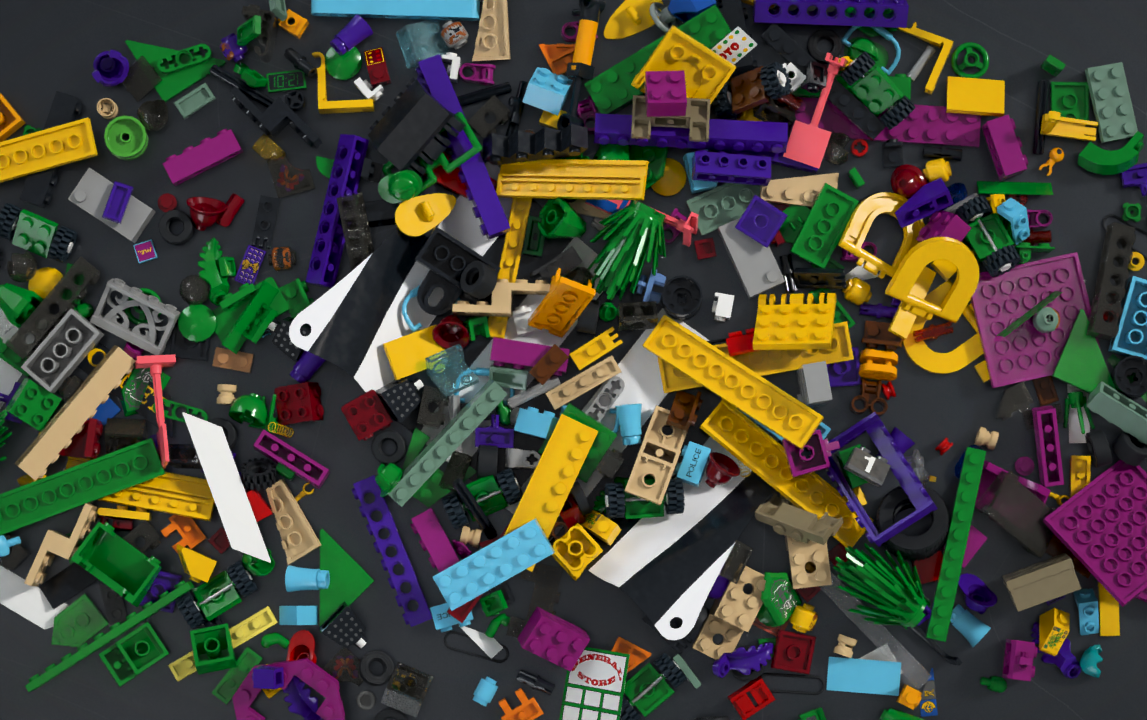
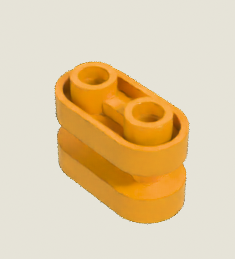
(878, 364)

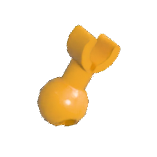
(1054, 157)

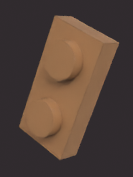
(229, 360)

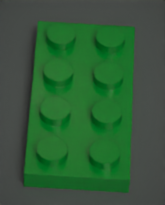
(824, 226)

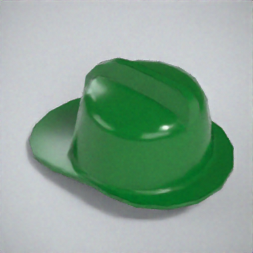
(875, 51)
(400, 186)
(388, 477)

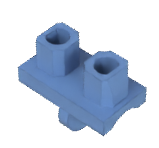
(650, 295)

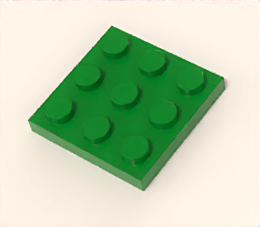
(600, 445)

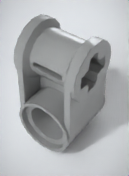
(519, 458)

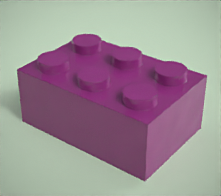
(1004, 147)
(553, 639)

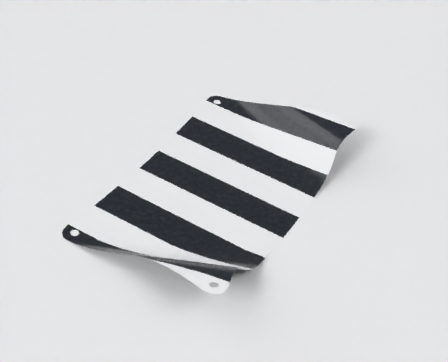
(656, 561)

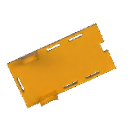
(561, 305)

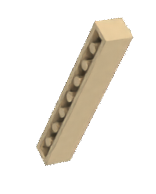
(75, 412)

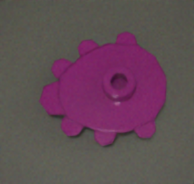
(461, 549)

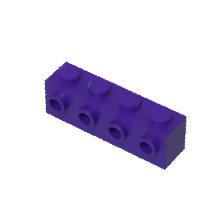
(731, 168)

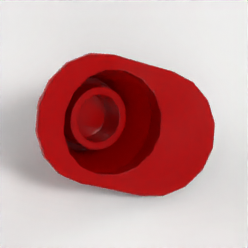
(302, 646)

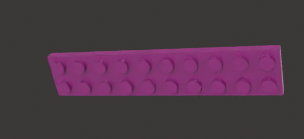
(922, 126)

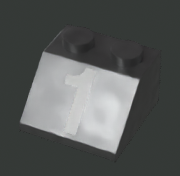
(867, 466)

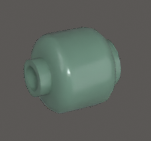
(1040, 320)

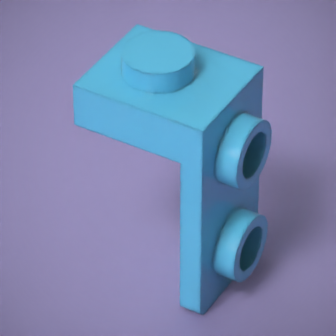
(1018, 217)
(1087, 611)

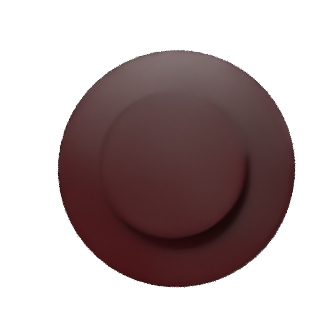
(167, 202)

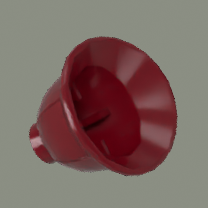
(907, 180)
(205, 211)
(450, 332)
(720, 469)

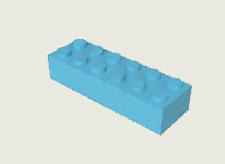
(493, 564)

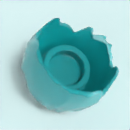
(1089, 661)

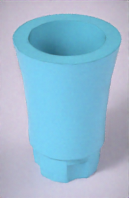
(630, 423)
(306, 579)
(968, 625)

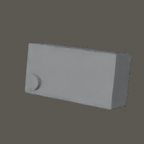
(92, 196)
(751, 260)
(62, 350)
(814, 384)

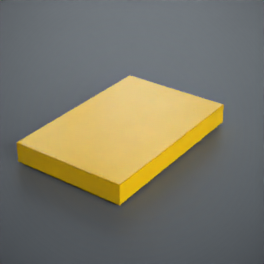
(975, 96)
(409, 352)

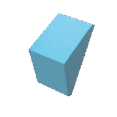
(298, 615)

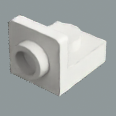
(453, 69)
(365, 88)
(521, 318)

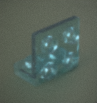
(421, 41)
(450, 371)

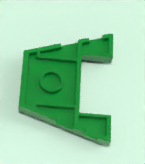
(430, 491)

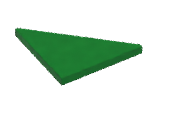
(178, 81)
(1081, 359)
(347, 577)

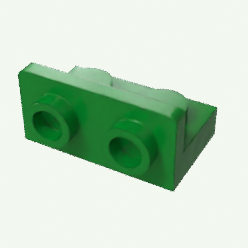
(296, 296)

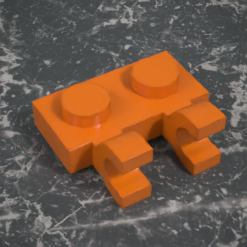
(187, 529)
(526, 711)

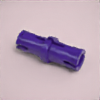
(877, 310)

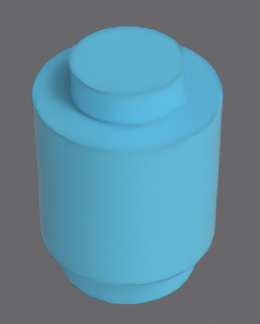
(485, 691)

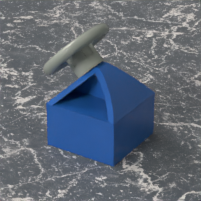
(680, 9)

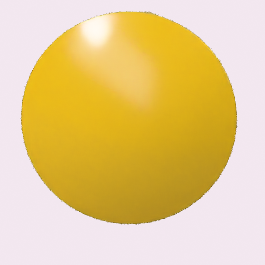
(672, 180)
(44, 281)

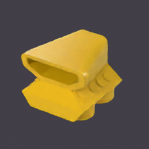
(575, 551)

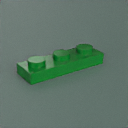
(235, 676)

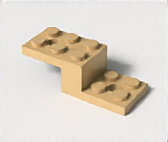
(501, 298)
(656, 458)
(61, 545)
(800, 554)
(731, 615)

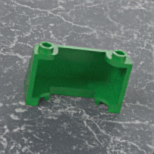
(117, 563)

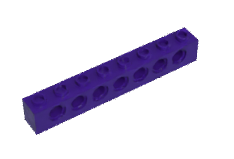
(895, 19)
(330, 235)
(410, 617)

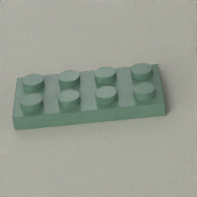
(1111, 102)
(722, 205)

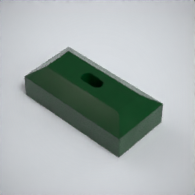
(531, 246)

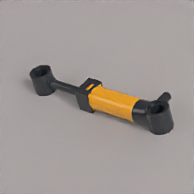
(582, 57)

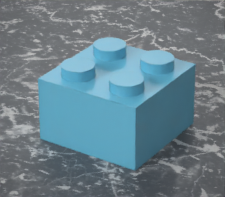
(547, 90)

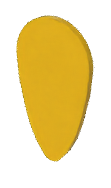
(629, 19)
(423, 213)

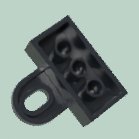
(446, 262)

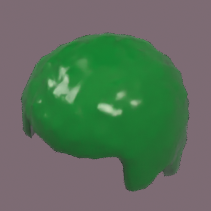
(257, 566)

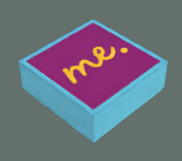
(145, 251)

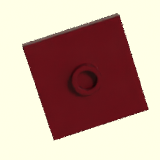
(793, 652)

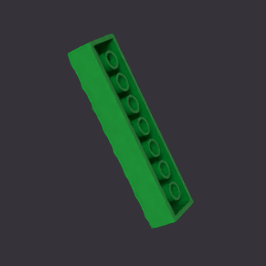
(613, 88)

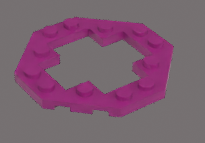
(308, 672)

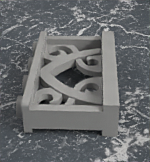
(109, 321)

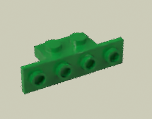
(253, 319)

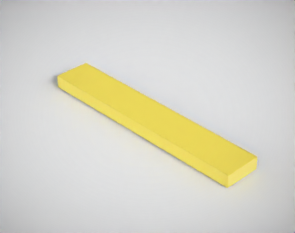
(239, 634)

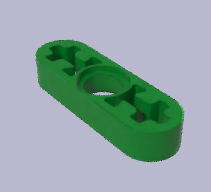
(172, 67)
(195, 410)

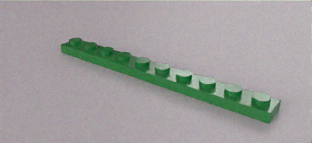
(956, 544)
(101, 639)

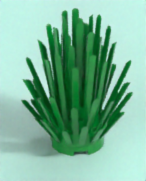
(627, 248)
(888, 591)

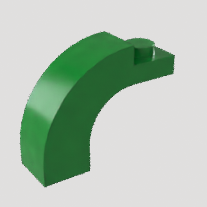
(1111, 162)

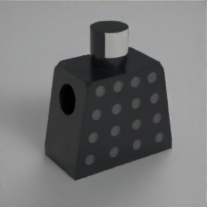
(282, 339)
(400, 397)
(344, 628)

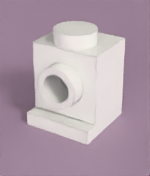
(798, 78)
(722, 306)

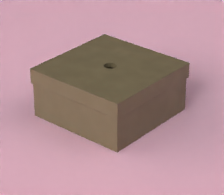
(1041, 582)

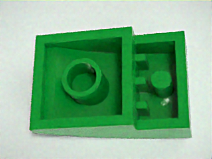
(133, 654)

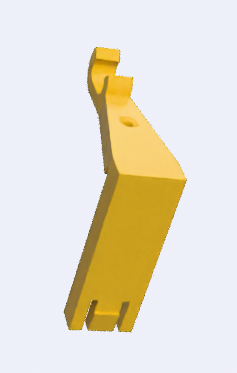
(937, 41)
(343, 106)
(1066, 127)

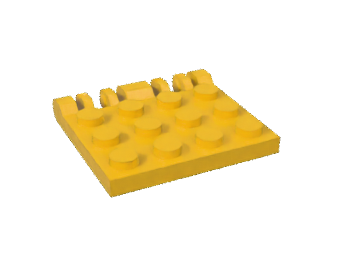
(703, 68)
(794, 324)

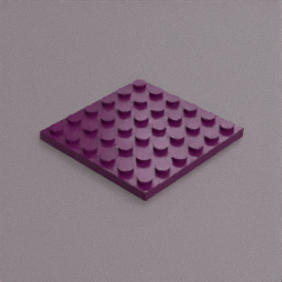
(1004, 299)
(1108, 529)

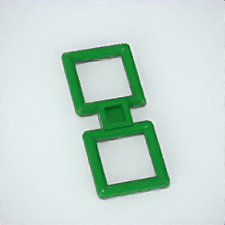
(442, 160)

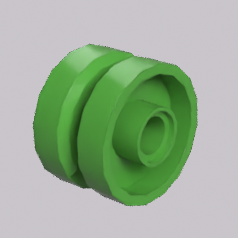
(131, 148)

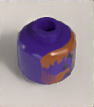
(231, 49)

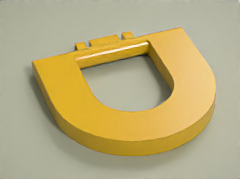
(860, 224)
(914, 263)
(943, 362)

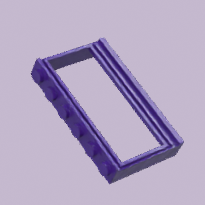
(899, 467)

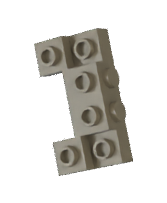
(696, 119)
(797, 522)

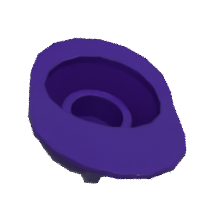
(977, 594)

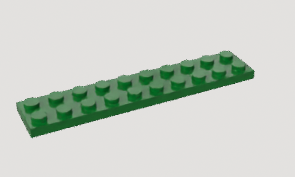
(79, 485)

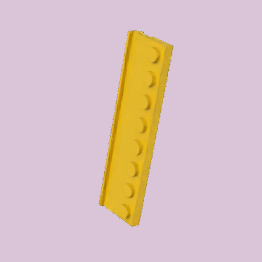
(573, 179)
(554, 475)
(166, 494)

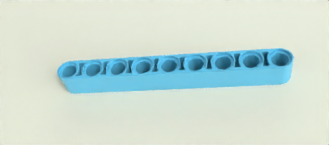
(399, 9)

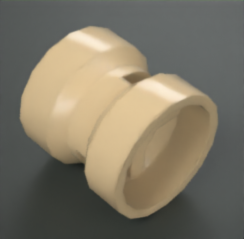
(107, 108)
(226, 396)
(985, 438)
(471, 536)
(842, 649)

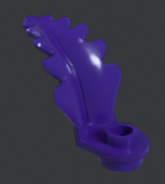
(1064, 659)
(743, 660)
(301, 701)

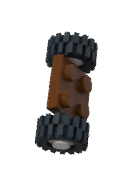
(752, 90)

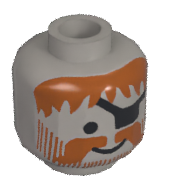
(454, 34)

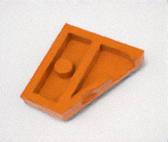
(558, 56)
(637, 654)

